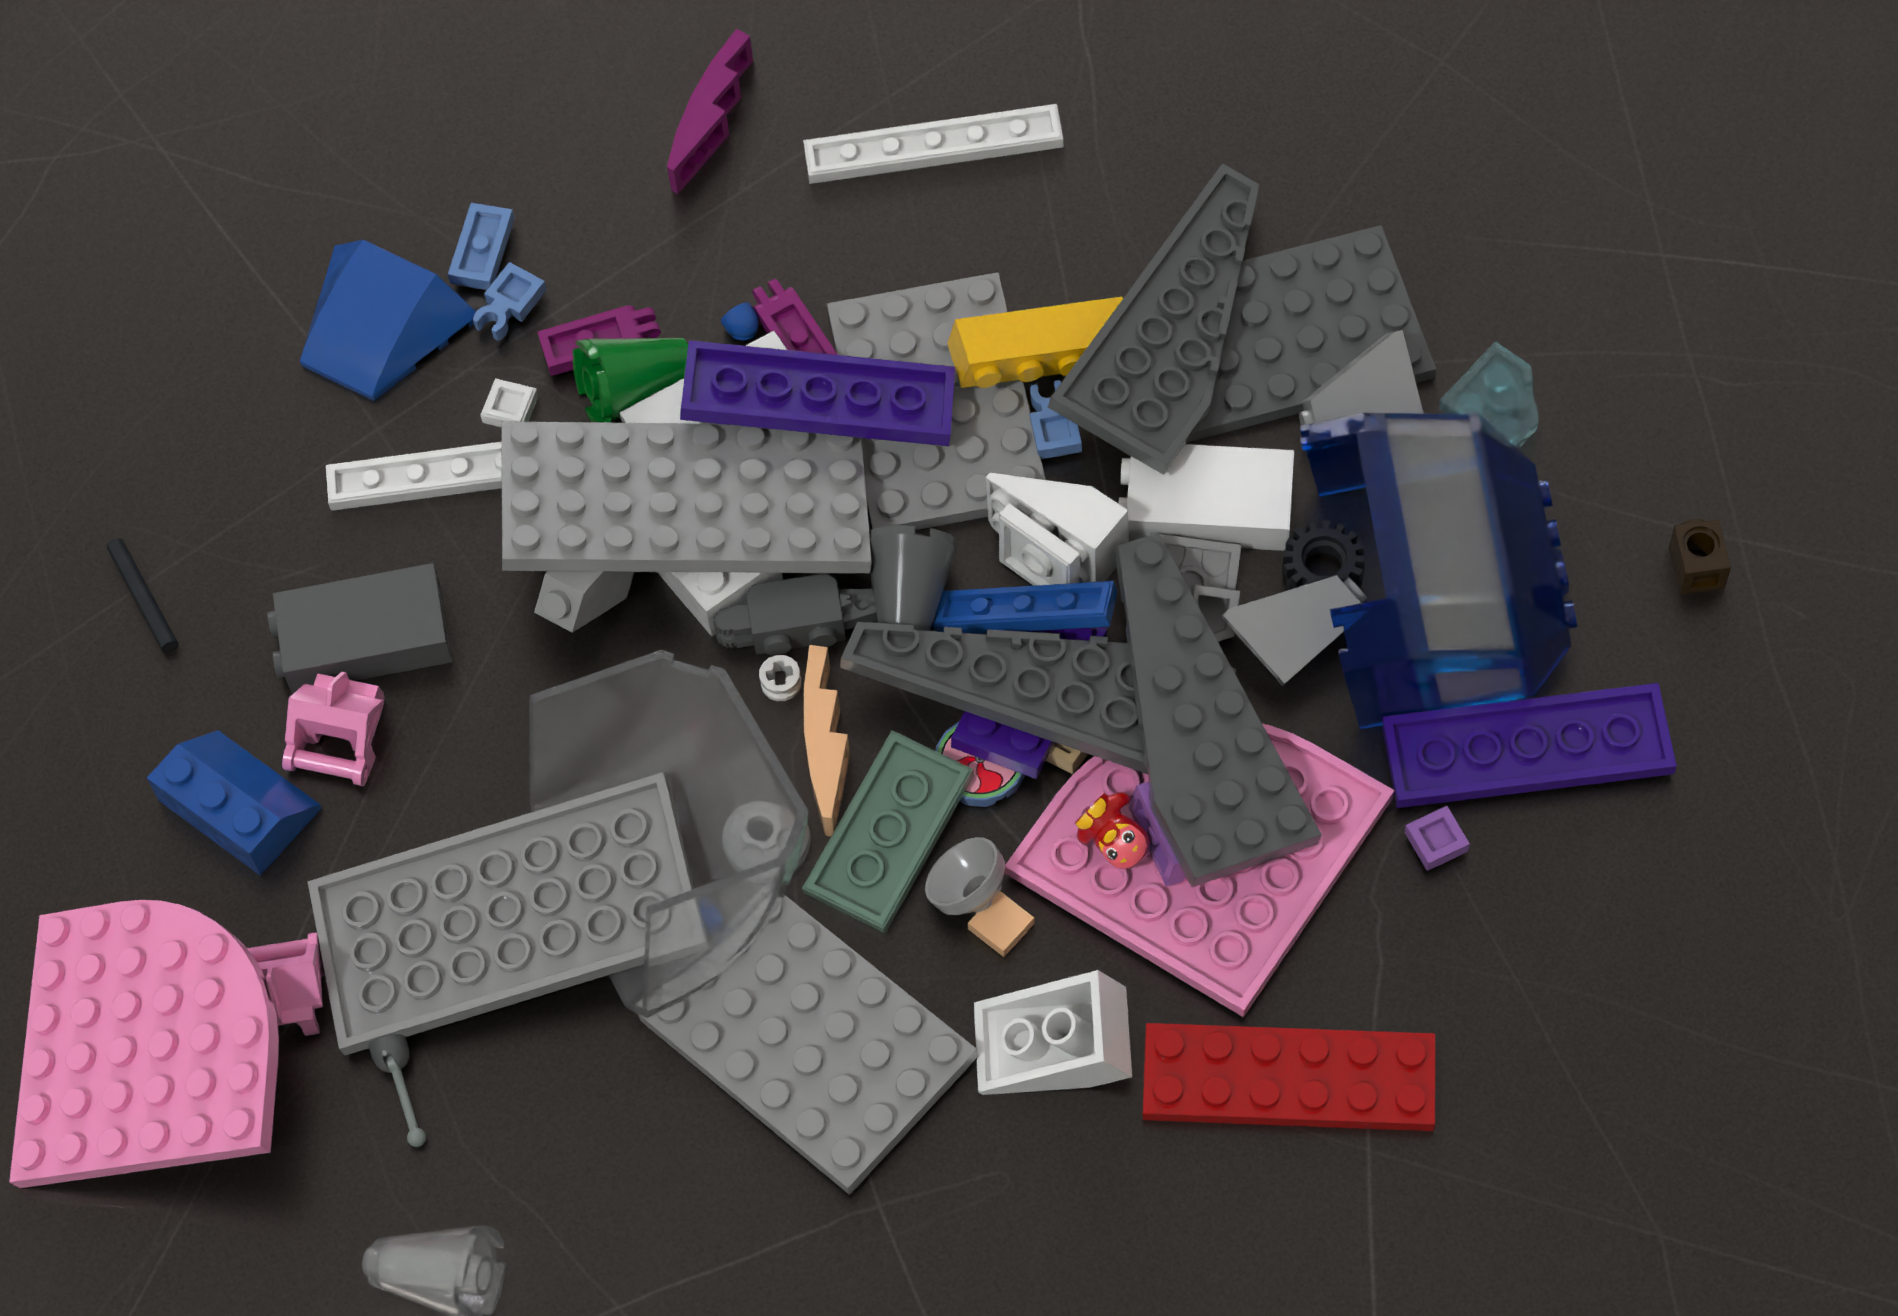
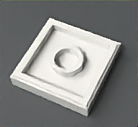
(1035, 551)

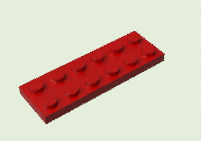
(1289, 1077)

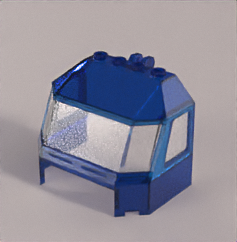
(1461, 560)

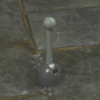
(391, 1055)

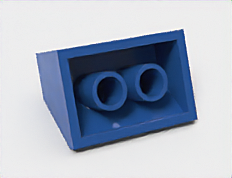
(232, 798)

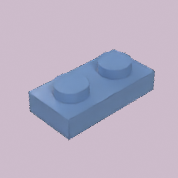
(481, 246)

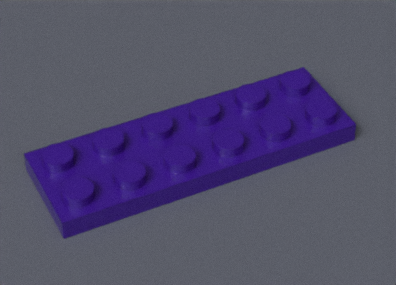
(818, 393)
(1528, 745)

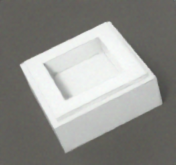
(509, 403)

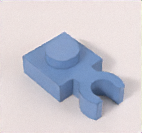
(509, 296)
(1052, 432)

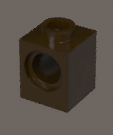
(1697, 572)

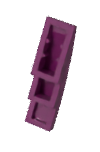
(705, 118)

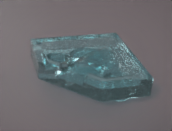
(1499, 391)

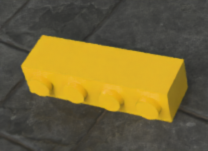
(1025, 342)

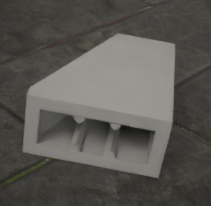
(1371, 383)
(580, 596)
(1292, 625)

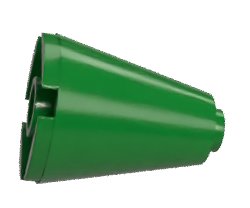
(625, 371)

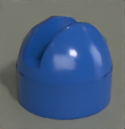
(741, 322)

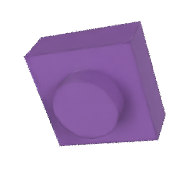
(1437, 838)

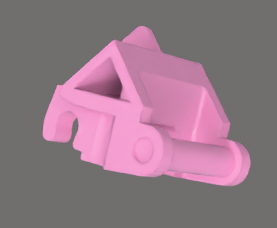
(338, 710)
(293, 980)

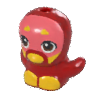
(1115, 835)

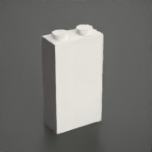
(1213, 496)

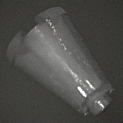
(440, 1269)

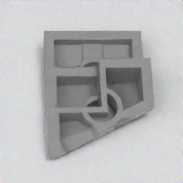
(1211, 576)

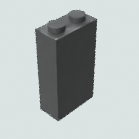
(361, 626)

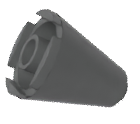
(909, 573)

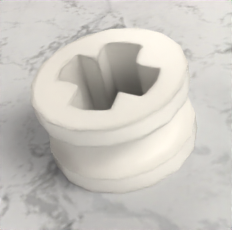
(767, 678)

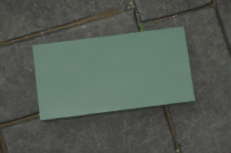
(888, 831)

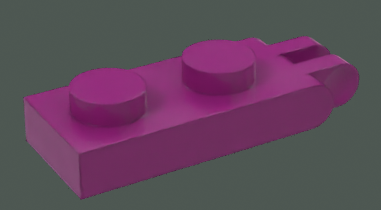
(790, 319)
(616, 323)

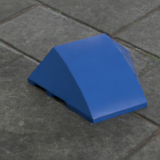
(379, 319)

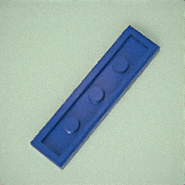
(1028, 607)

